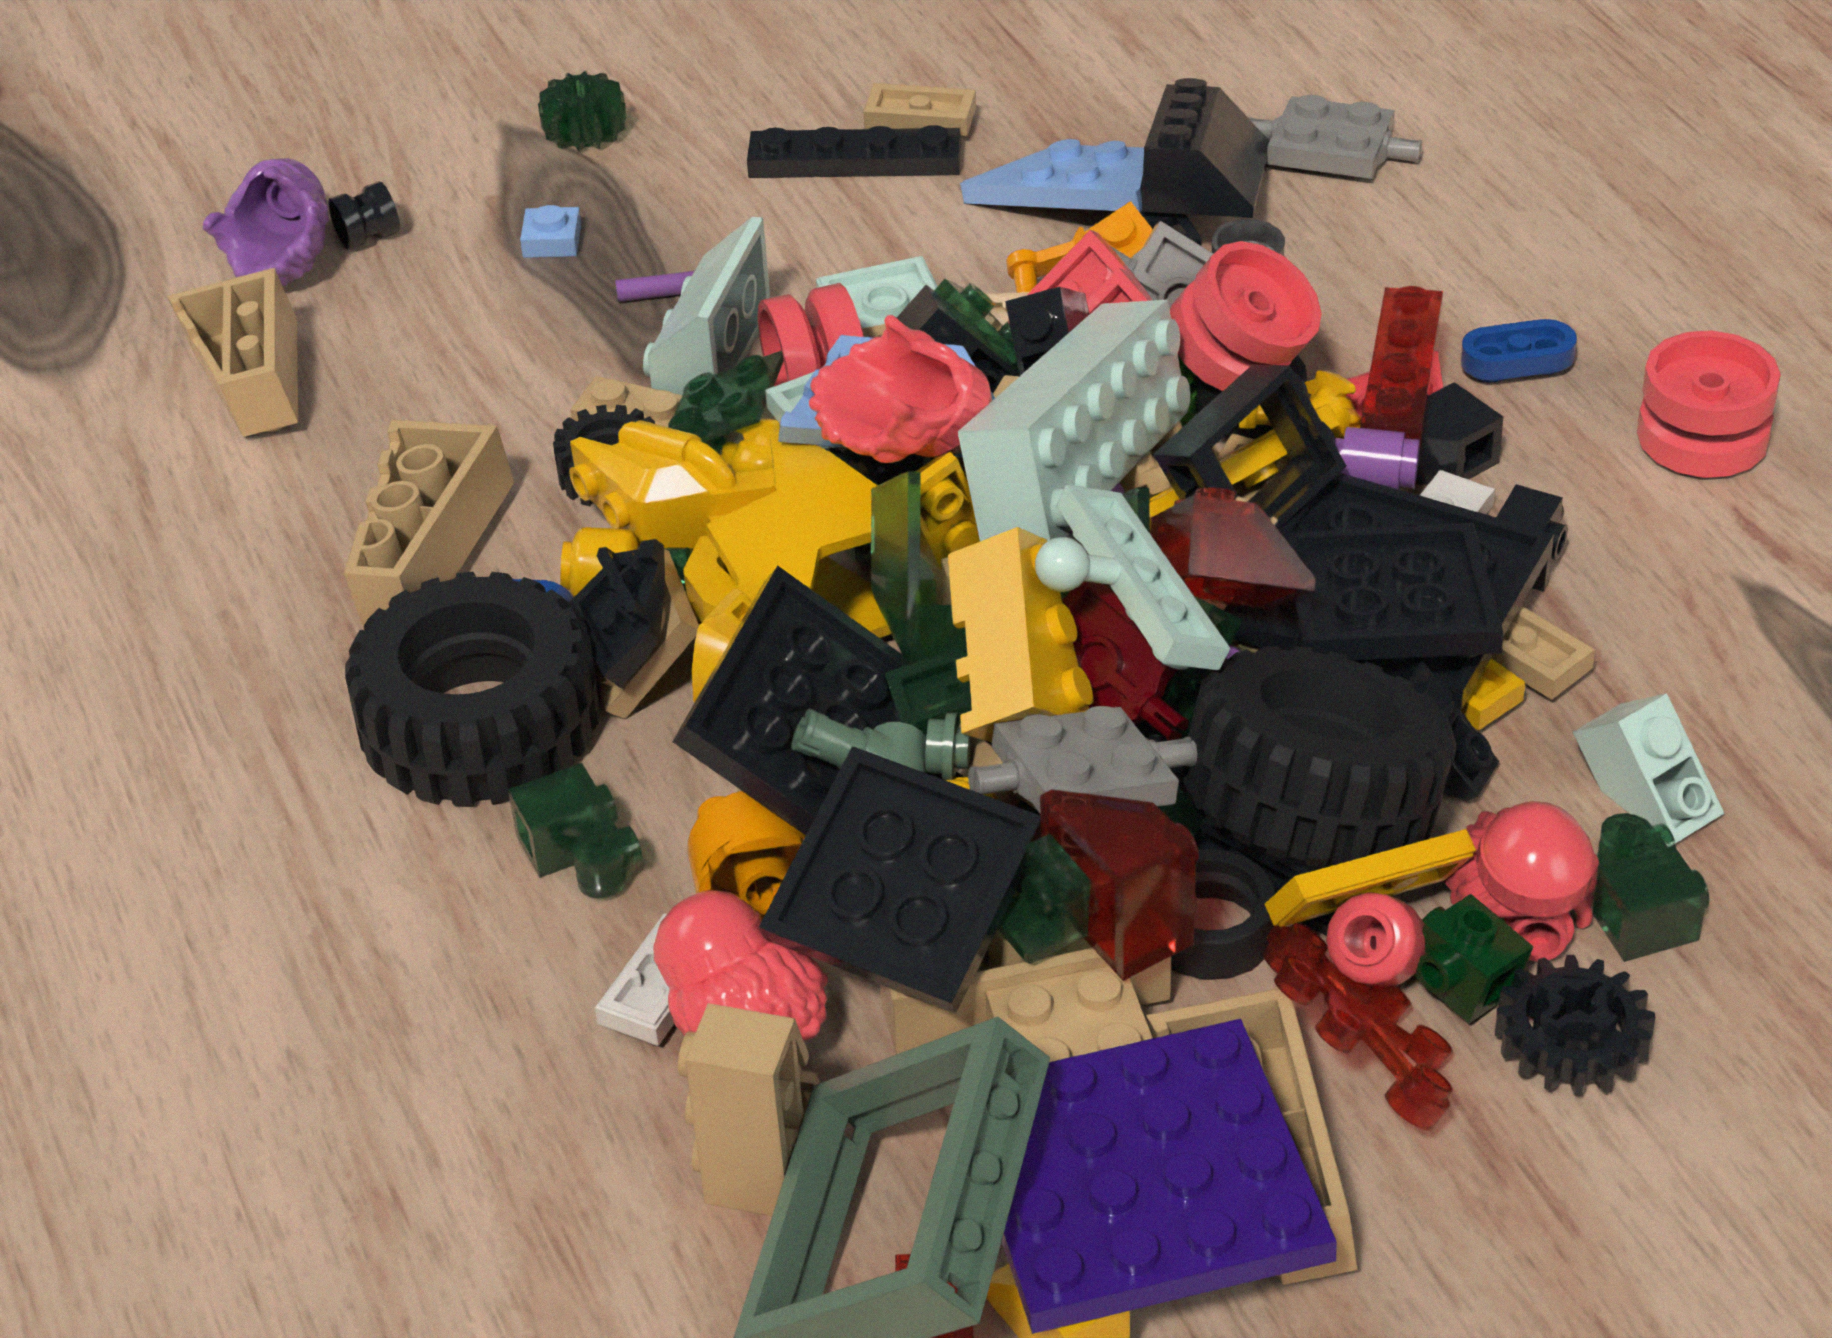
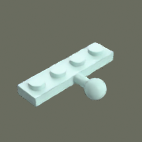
(1138, 573)

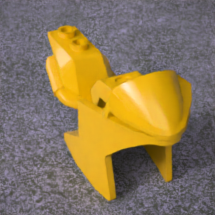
(736, 523)

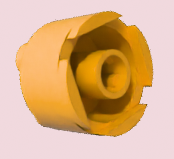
(741, 849)

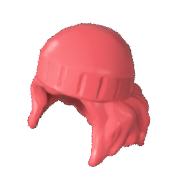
(898, 396)
(1529, 864)
(718, 956)

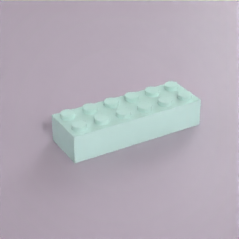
(1075, 418)

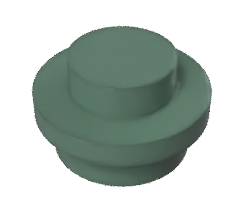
(946, 747)

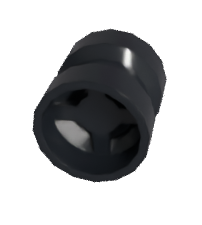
(363, 215)

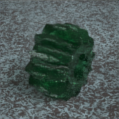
(582, 110)

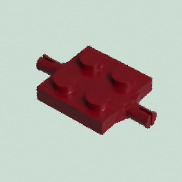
(1120, 660)

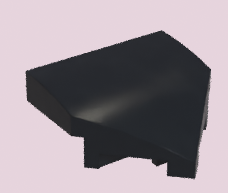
(624, 608)

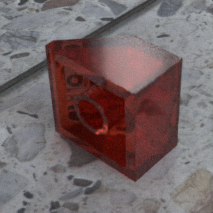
(1230, 551)
(1137, 872)

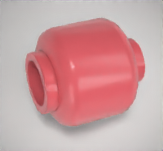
(1376, 939)

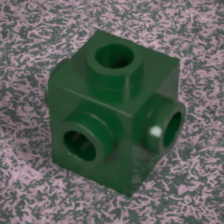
(1469, 956)

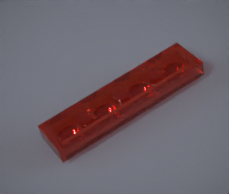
(1403, 361)

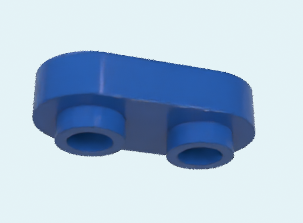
(1518, 349)

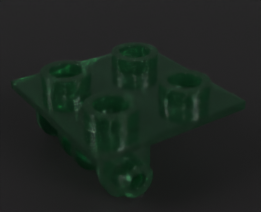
(727, 400)

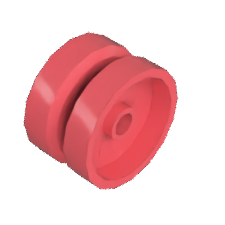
(1243, 313)
(808, 333)
(1708, 403)

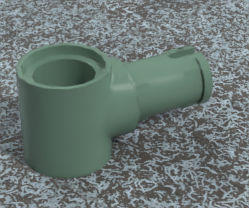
(832, 741)

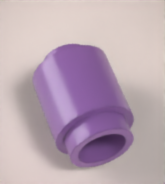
(1380, 456)

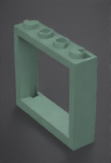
(995, 1091)

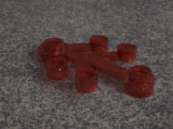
(1365, 1013)

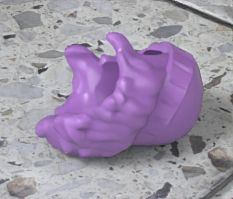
(273, 220)

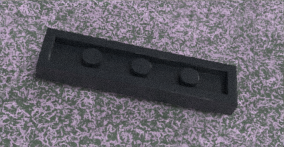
(854, 152)

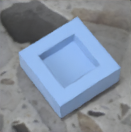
(550, 231)

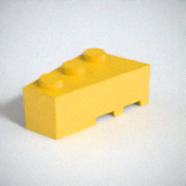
(1015, 635)

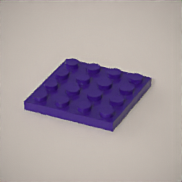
(1158, 1181)

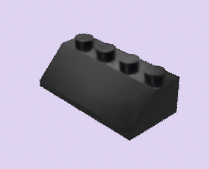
(1202, 154)

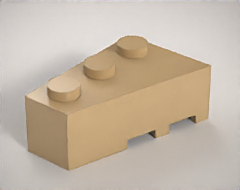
(246, 346)
(744, 1103)

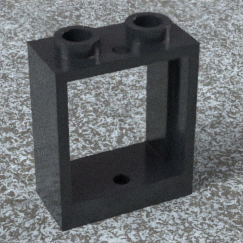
(1307, 439)

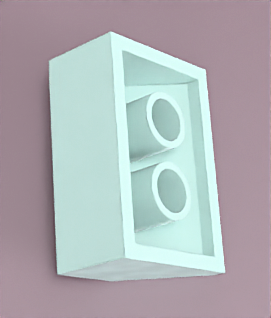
(715, 313)

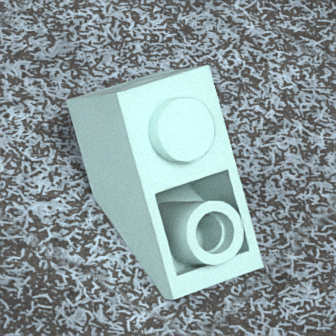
(1649, 765)

